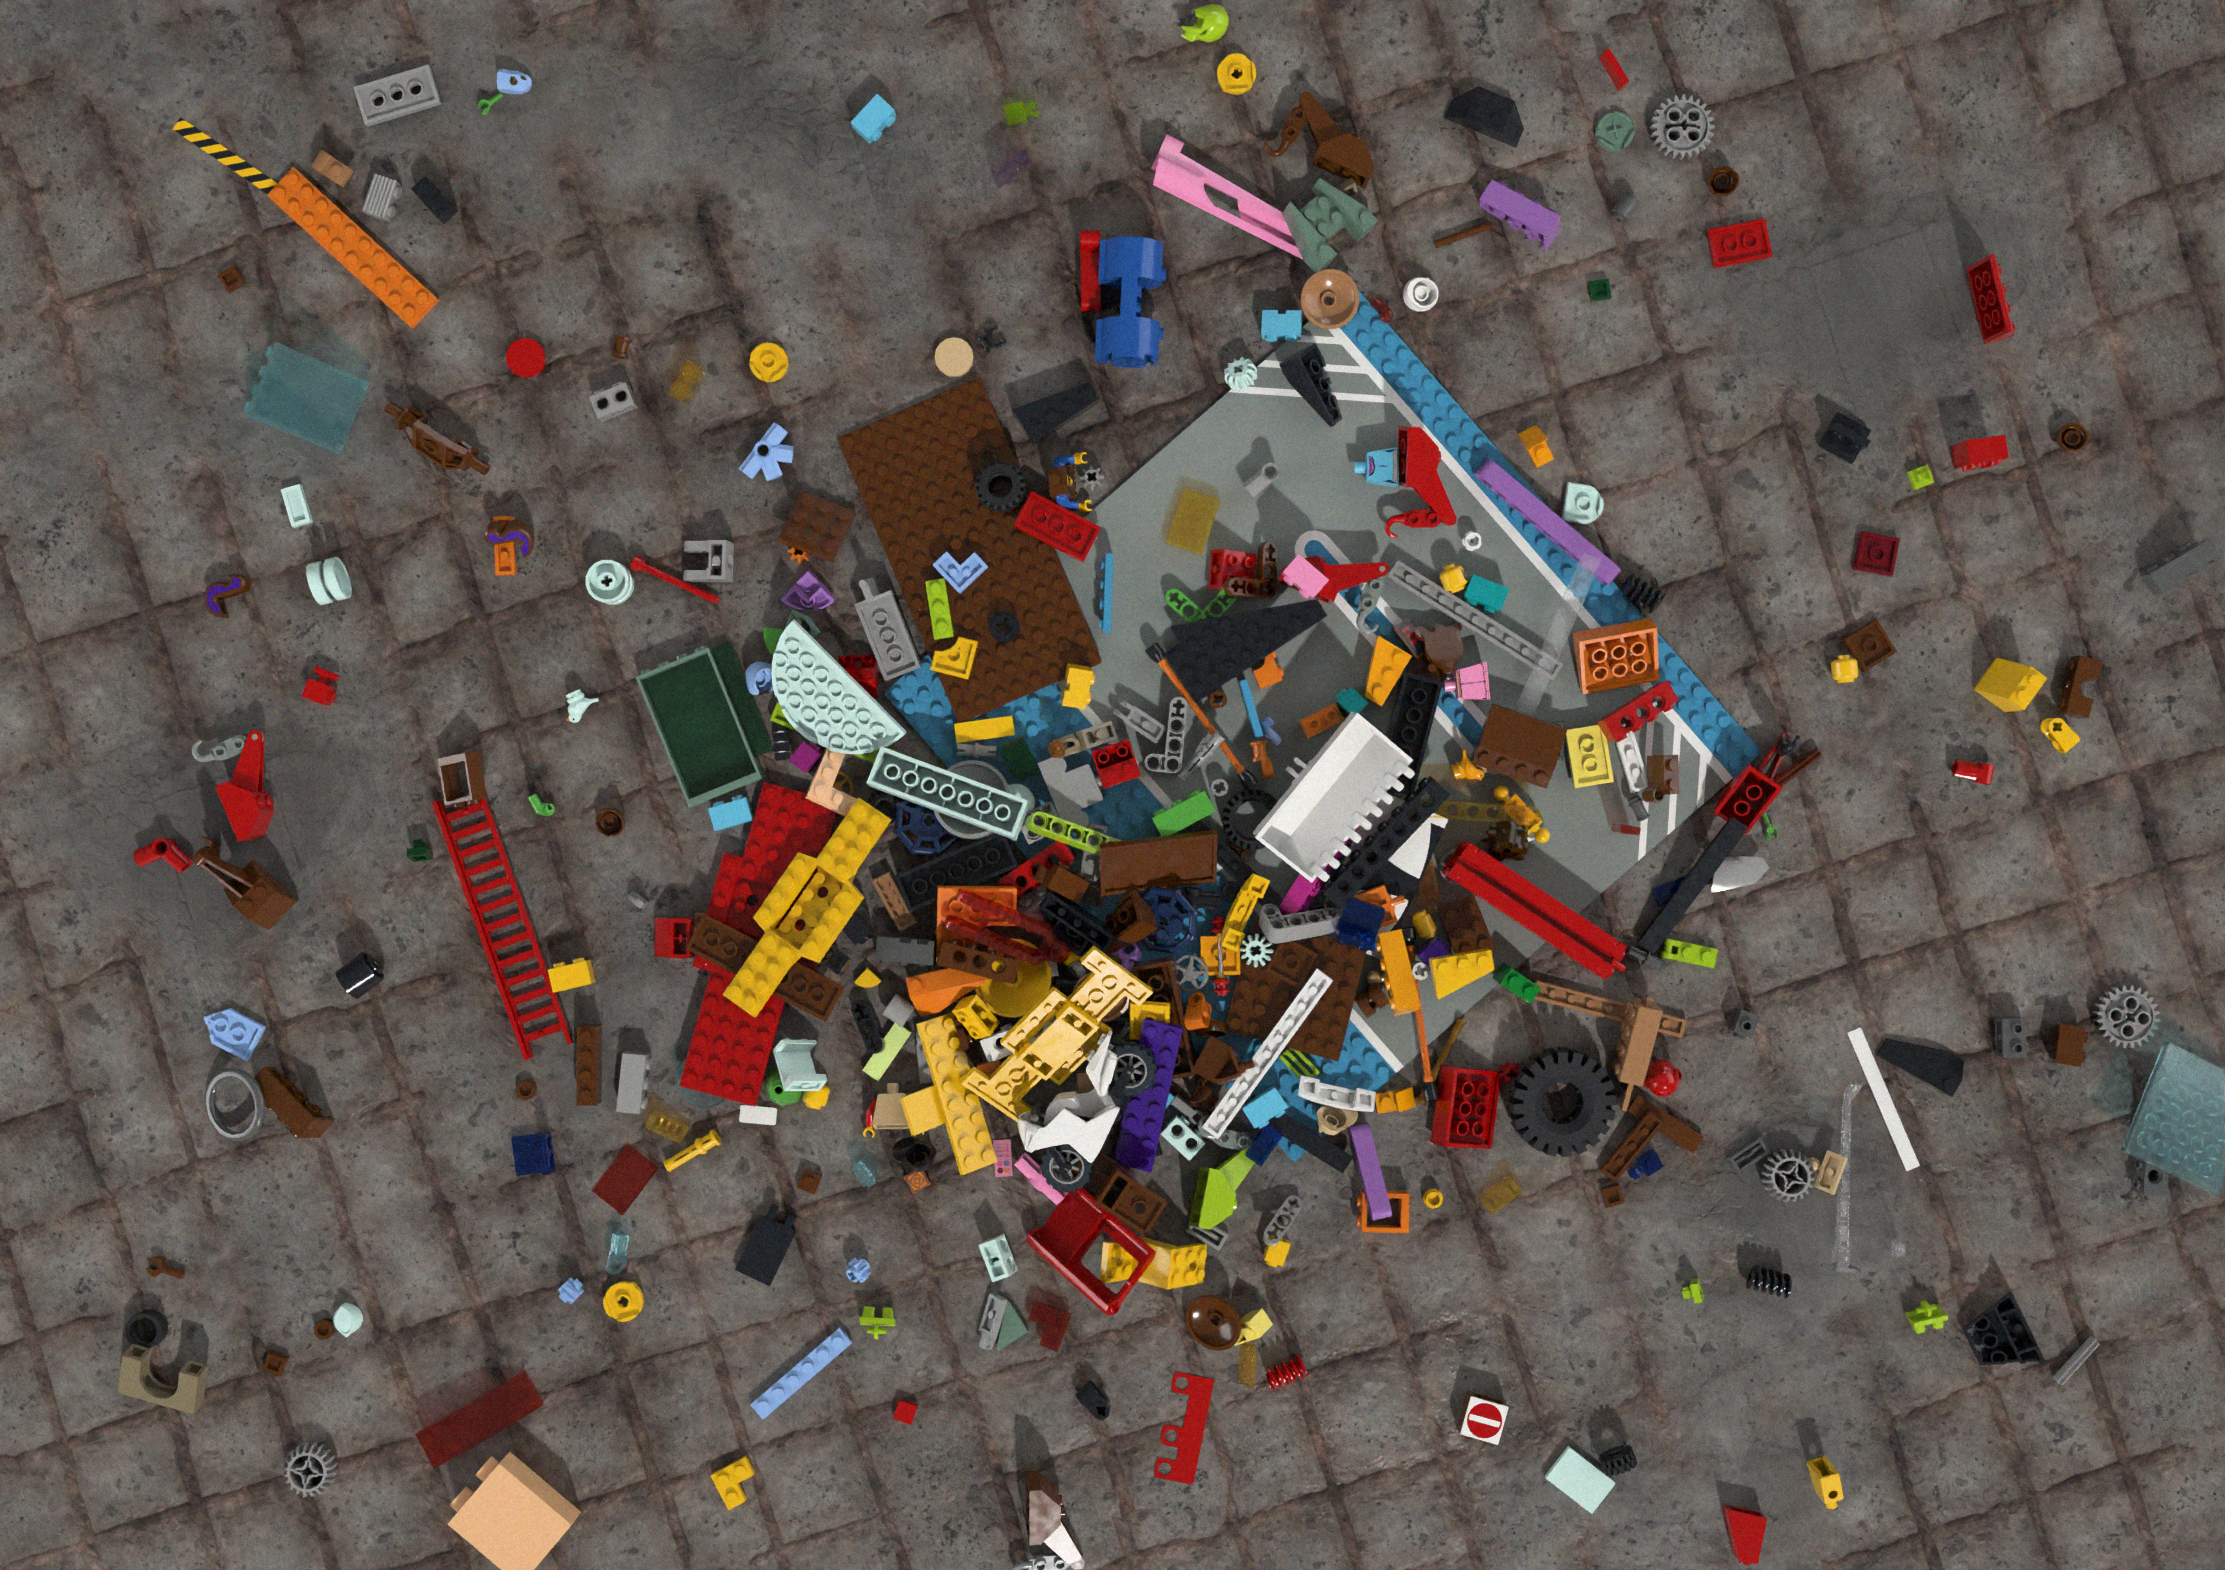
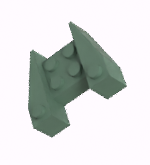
(1322, 220)

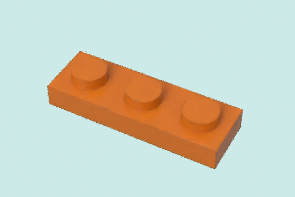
(505, 553)

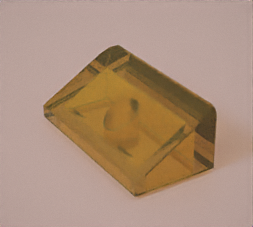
(1247, 1364)

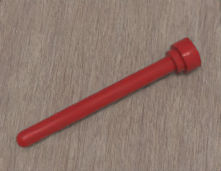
(639, 564)

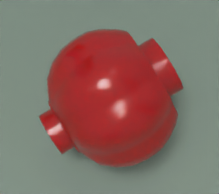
(1662, 1078)

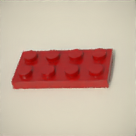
(1057, 526)

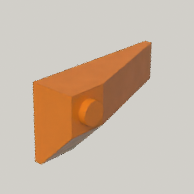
(940, 988)

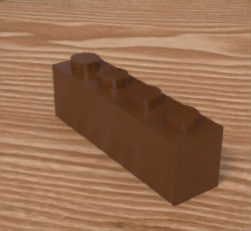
(589, 1065)

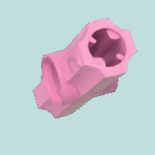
(1033, 1172)

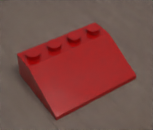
(1990, 300)
(1465, 1107)

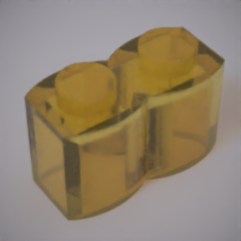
(684, 386)

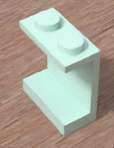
(796, 1065)

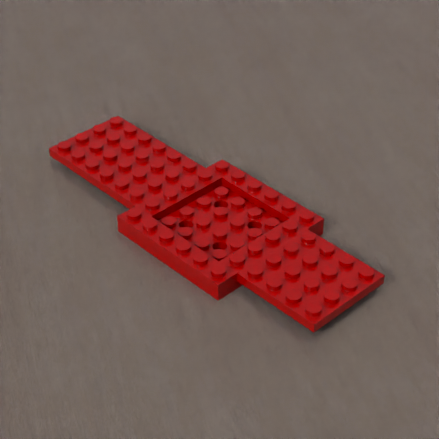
(728, 1043)

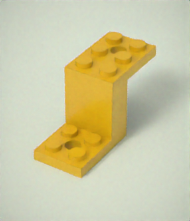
(1167, 1270)

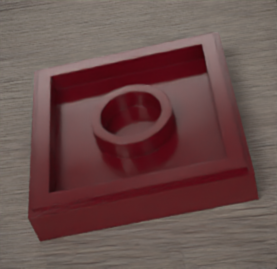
(1876, 554)

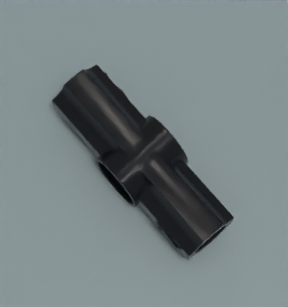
(1199, 898)

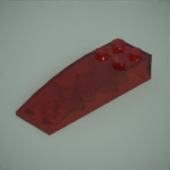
(479, 1419)

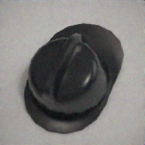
(914, 1153)

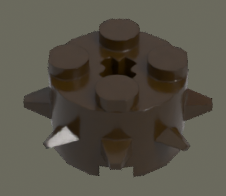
(1507, 841)

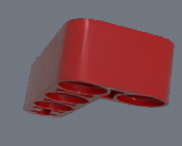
(1090, 270)

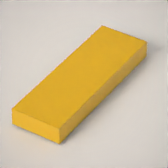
(984, 729)

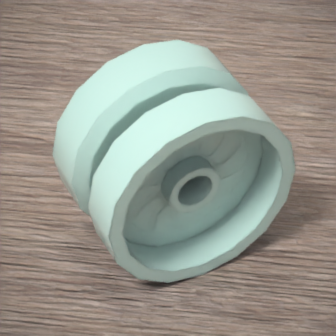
(328, 581)
(616, 591)

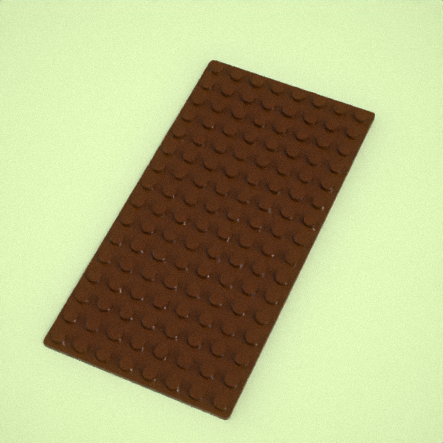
(923, 501)

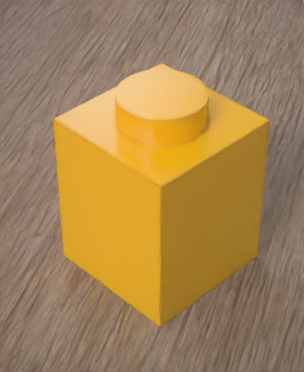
(1276, 1254)

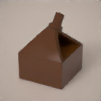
(1220, 1062)

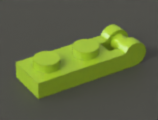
(1690, 953)

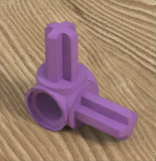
(1128, 959)

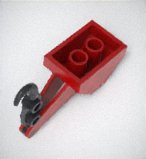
(1751, 789)

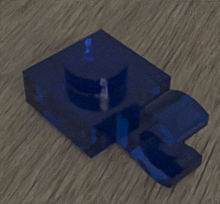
(1647, 1164)

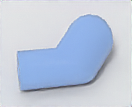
(1269, 732)

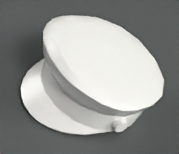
(1420, 294)

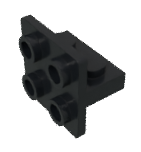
(1845, 438)

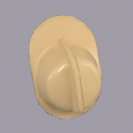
(1334, 1120)

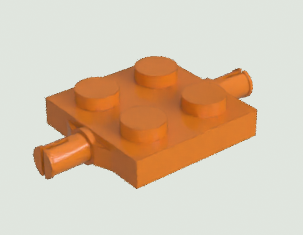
(1380, 897)

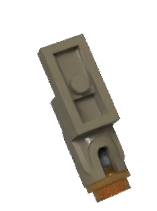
(1082, 740)

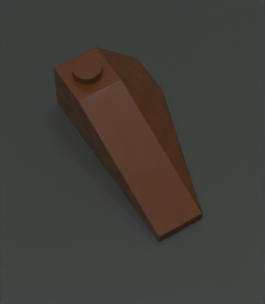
(1130, 921)

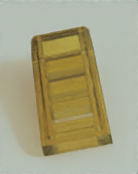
(649, 1125)
(1505, 1200)

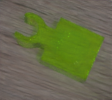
(1017, 112)

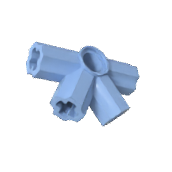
(769, 463)

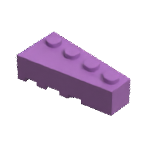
(1521, 212)

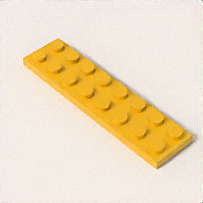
(958, 1103)

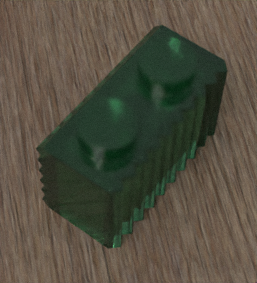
(1020, 759)

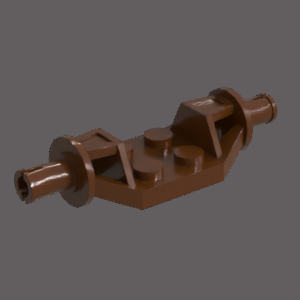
(434, 445)

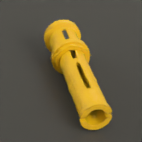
(701, 1146)

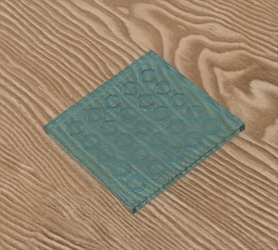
(2182, 1119)

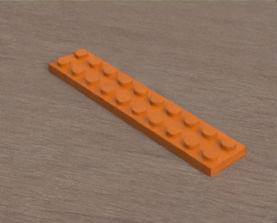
(353, 247)

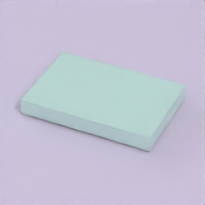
(1580, 1479)

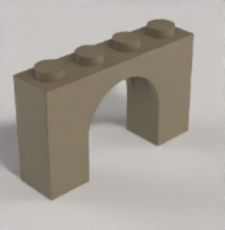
(139, 1382)

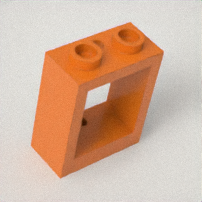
(1403, 1219)

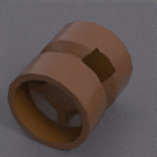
(1378, 998)

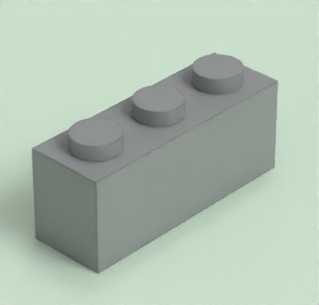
(633, 1082)

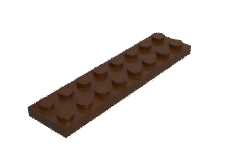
(731, 949)

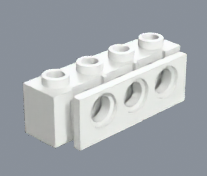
(994, 1051)

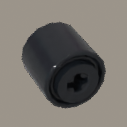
(360, 975)

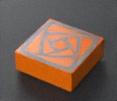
(917, 1181)

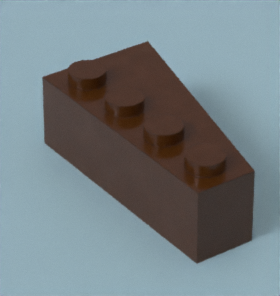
(290, 1105)

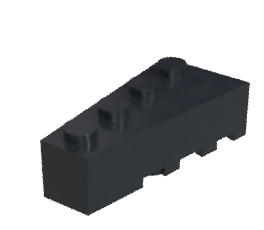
(1053, 412)

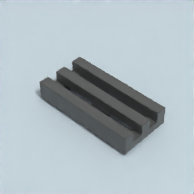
(1745, 1147)

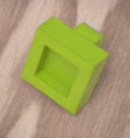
(1920, 477)
(1694, 1291)

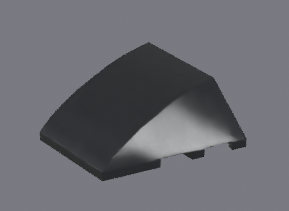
(2003, 1335)

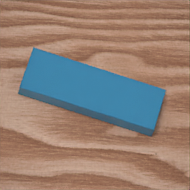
(1250, 708)

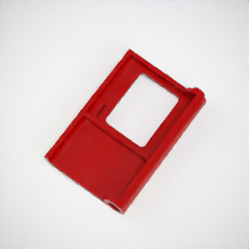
(1070, 1235)

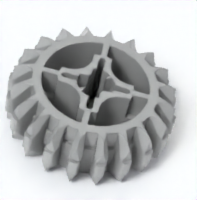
(1790, 1168)
(296, 1470)

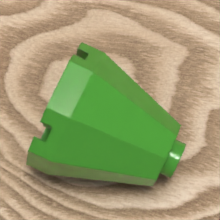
(775, 1093)

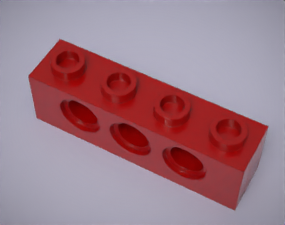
(1611, 725)
(1061, 850)

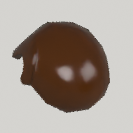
(1723, 181)
(610, 821)

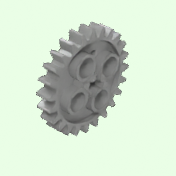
(1681, 109)
(2135, 1030)

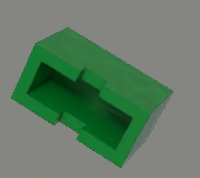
(1516, 983)

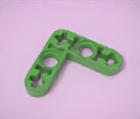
(1198, 613)

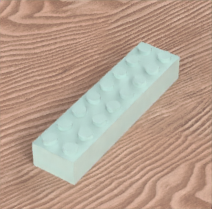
(948, 793)

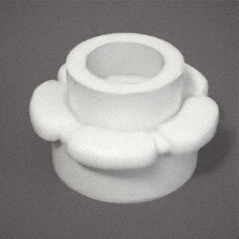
(1471, 546)

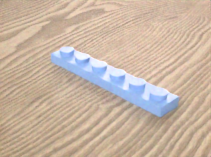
(801, 1373)

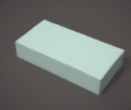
(296, 505)

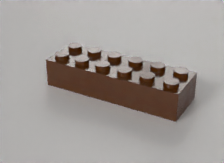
(1163, 979)

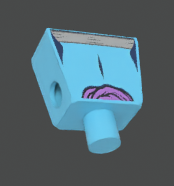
(1380, 467)

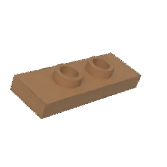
(893, 901)

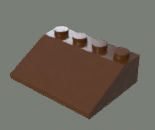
(1518, 746)

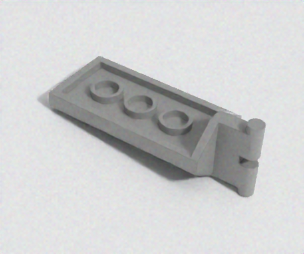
(886, 631)

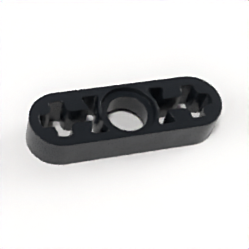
(868, 1041)

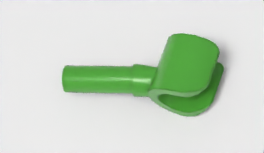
(487, 103)
(1770, 829)

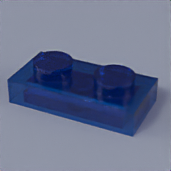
(1665, 890)
(1263, 1144)

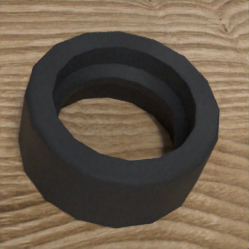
(160, 1323)

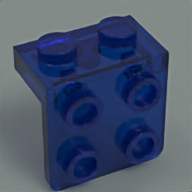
(1360, 924)

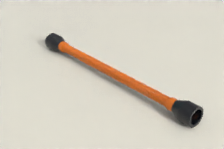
(1156, 654)
(1429, 1089)

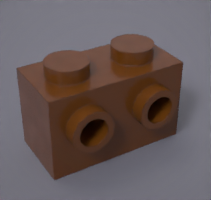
(2069, 1045)

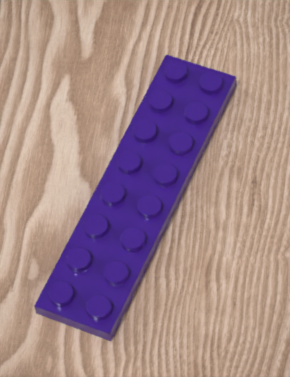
(1146, 1111)

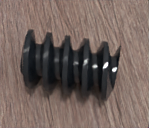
(1641, 593)
(1770, 1280)

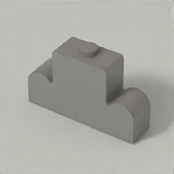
(1071, 789)

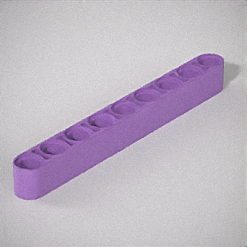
(1544, 518)

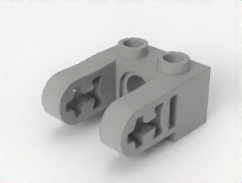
(720, 561)

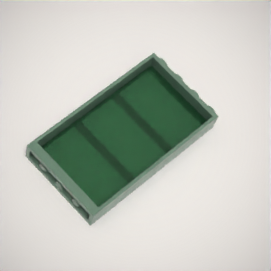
(699, 726)

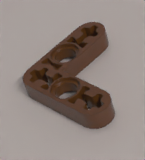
(1259, 583)

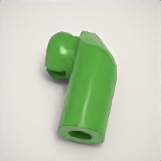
(541, 808)

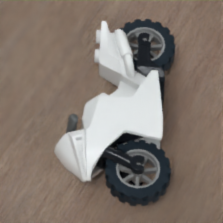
(1085, 1120)

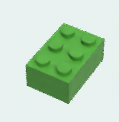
(1183, 813)

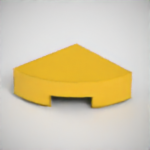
(868, 979)

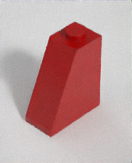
(1745, 1533)

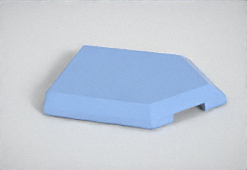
(234, 1032)

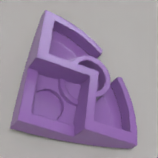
(808, 593)

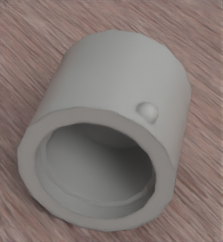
(899, 1010)

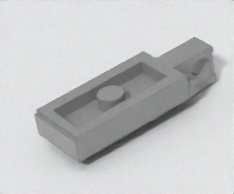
(991, 1320)

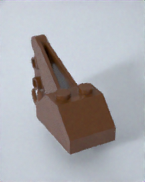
(1337, 152)
(251, 891)

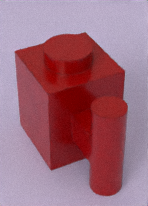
(320, 690)

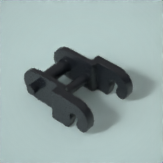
(982, 339)

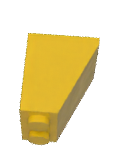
(2010, 684)

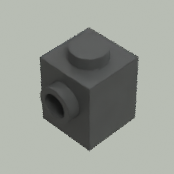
(1743, 1023)

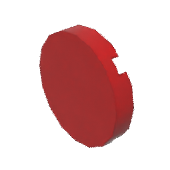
(526, 358)

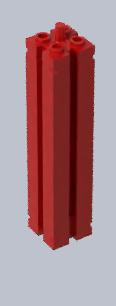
(1535, 910)

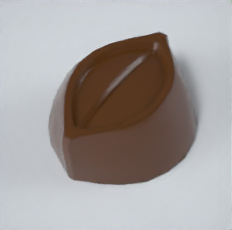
(2072, 437)
(1216, 1029)

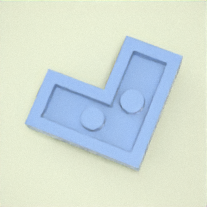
(960, 575)

